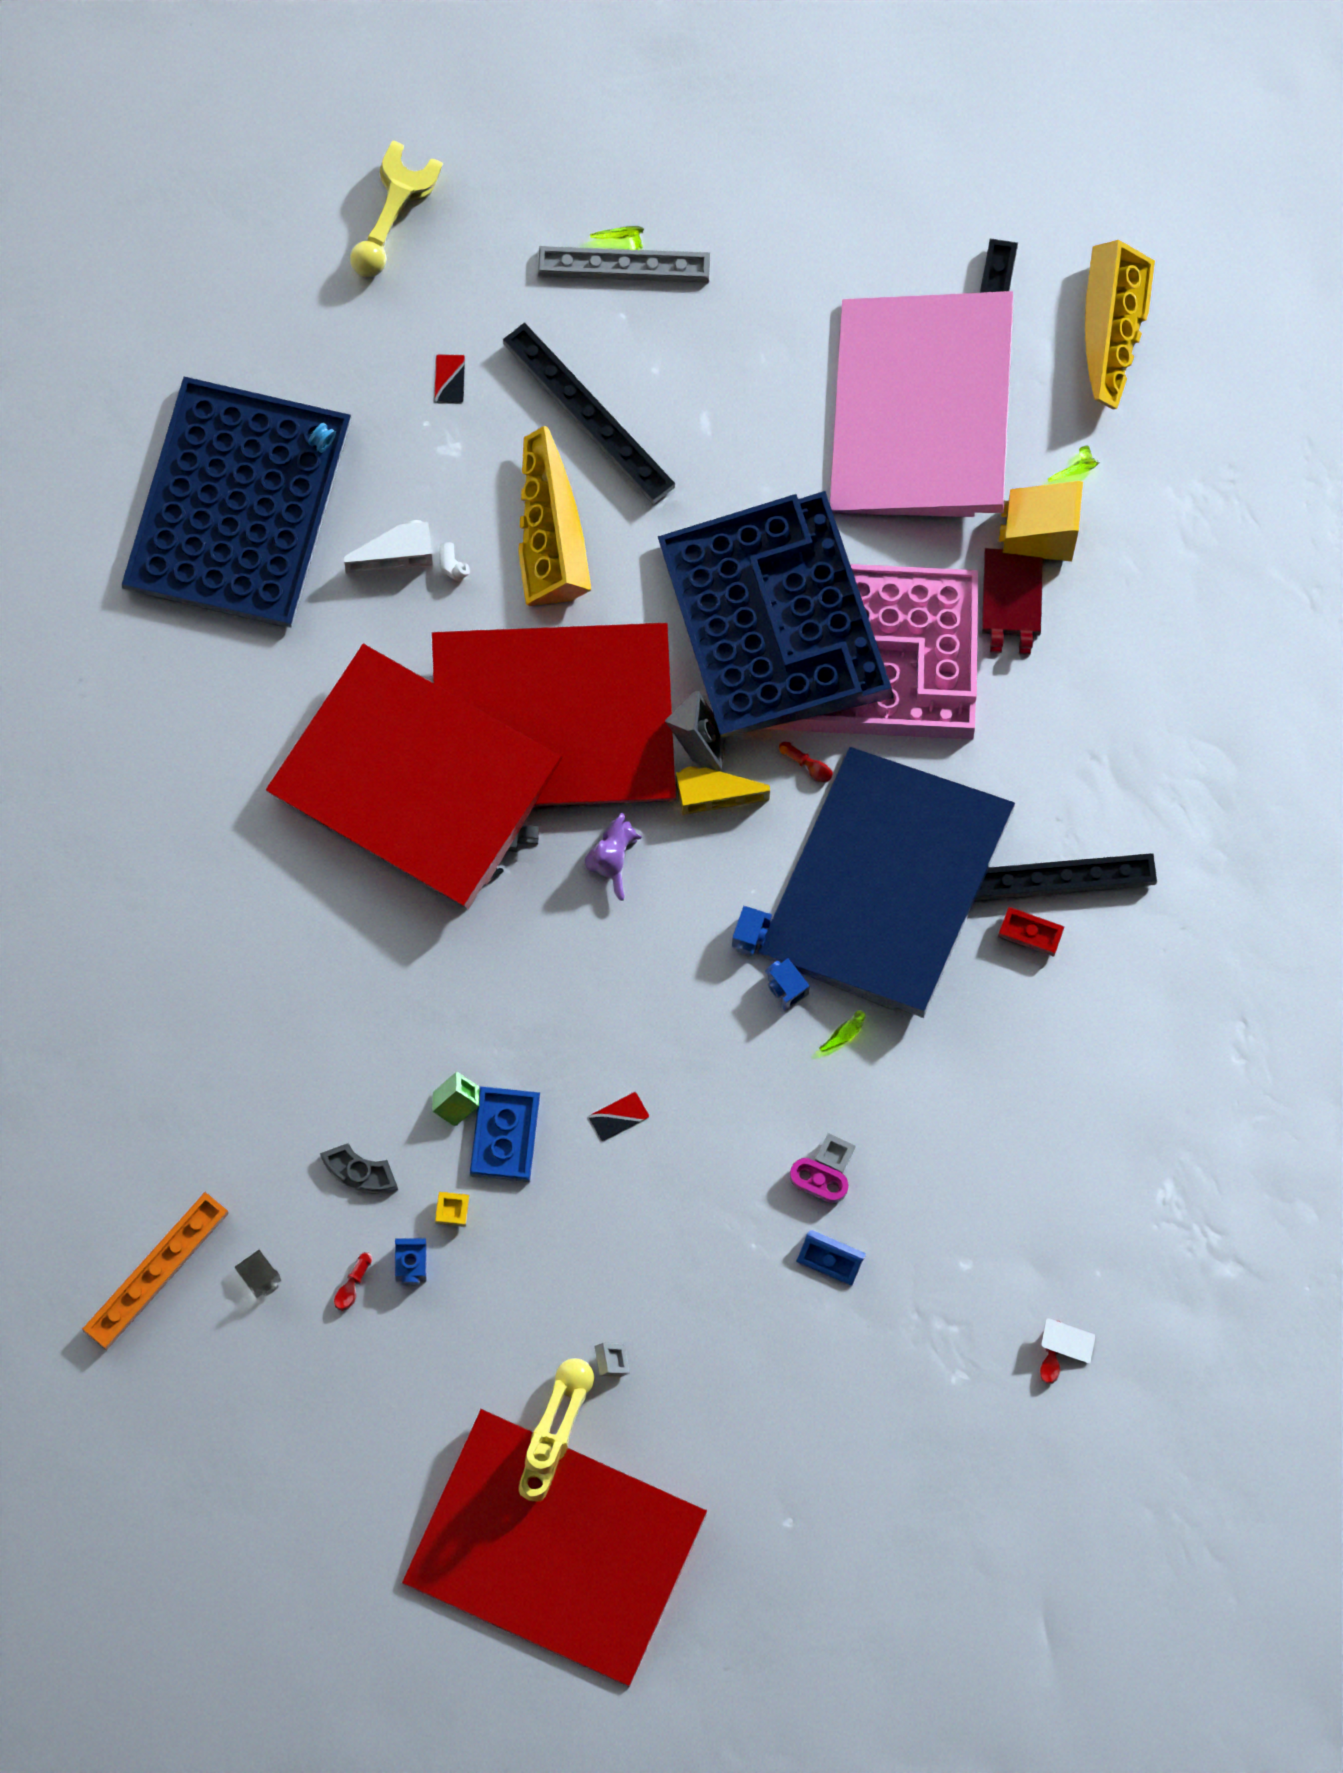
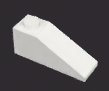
(398, 548)

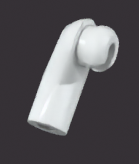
(449, 565)

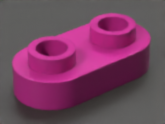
(820, 1178)

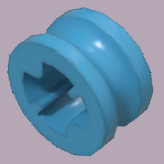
(322, 437)

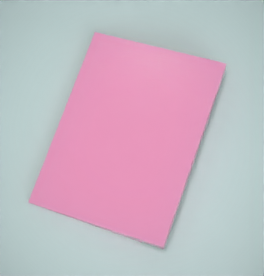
(922, 405)
(929, 649)

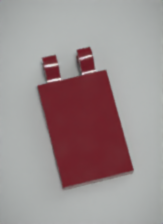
(1011, 598)

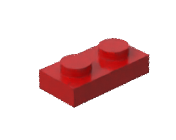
(1031, 931)

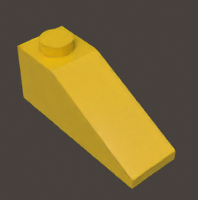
(711, 790)

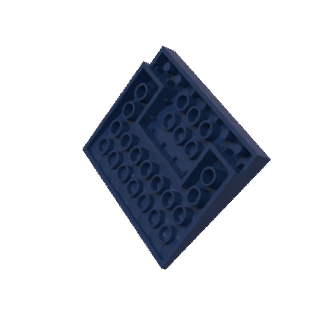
(775, 615)
(887, 881)

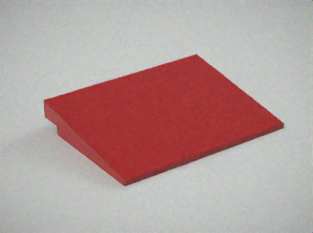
(580, 692)
(415, 775)
(564, 1572)

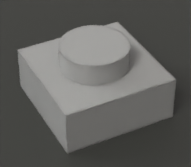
(835, 1153)
(612, 1359)

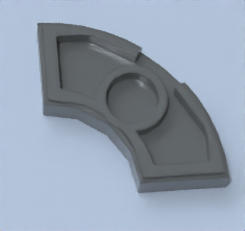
(358, 1172)

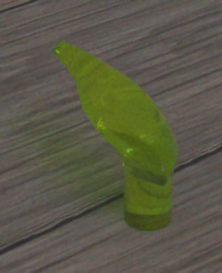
(630, 232)
(1081, 466)
(845, 1031)

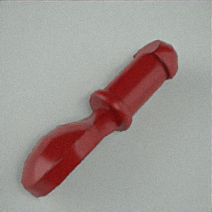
(816, 768)
(347, 1293)
(1050, 1367)

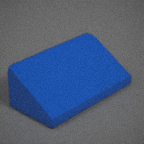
(831, 1257)

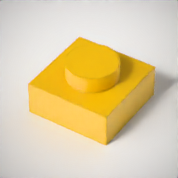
(452, 1209)

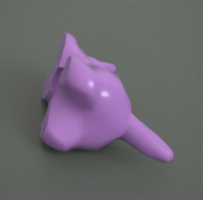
(609, 854)

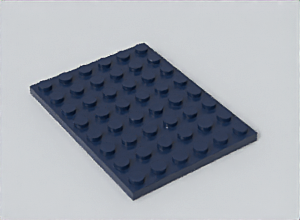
(236, 503)

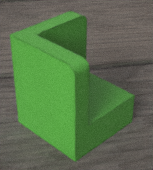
(455, 1099)

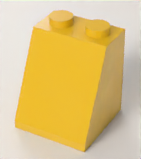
(1042, 520)

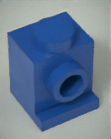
(750, 930)
(787, 983)
(410, 1248)

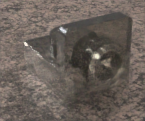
(258, 1274)

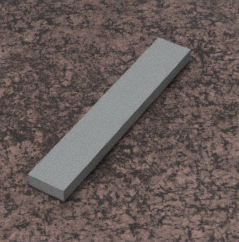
(624, 264)

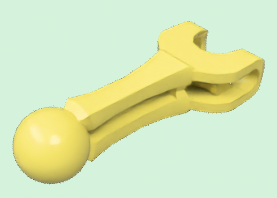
(402, 187)
(573, 1379)

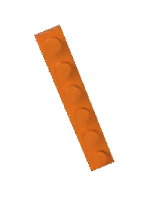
(155, 1271)

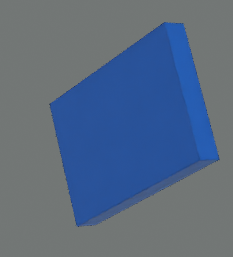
(505, 1134)

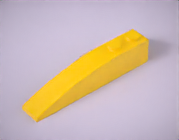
(1114, 311)
(553, 541)

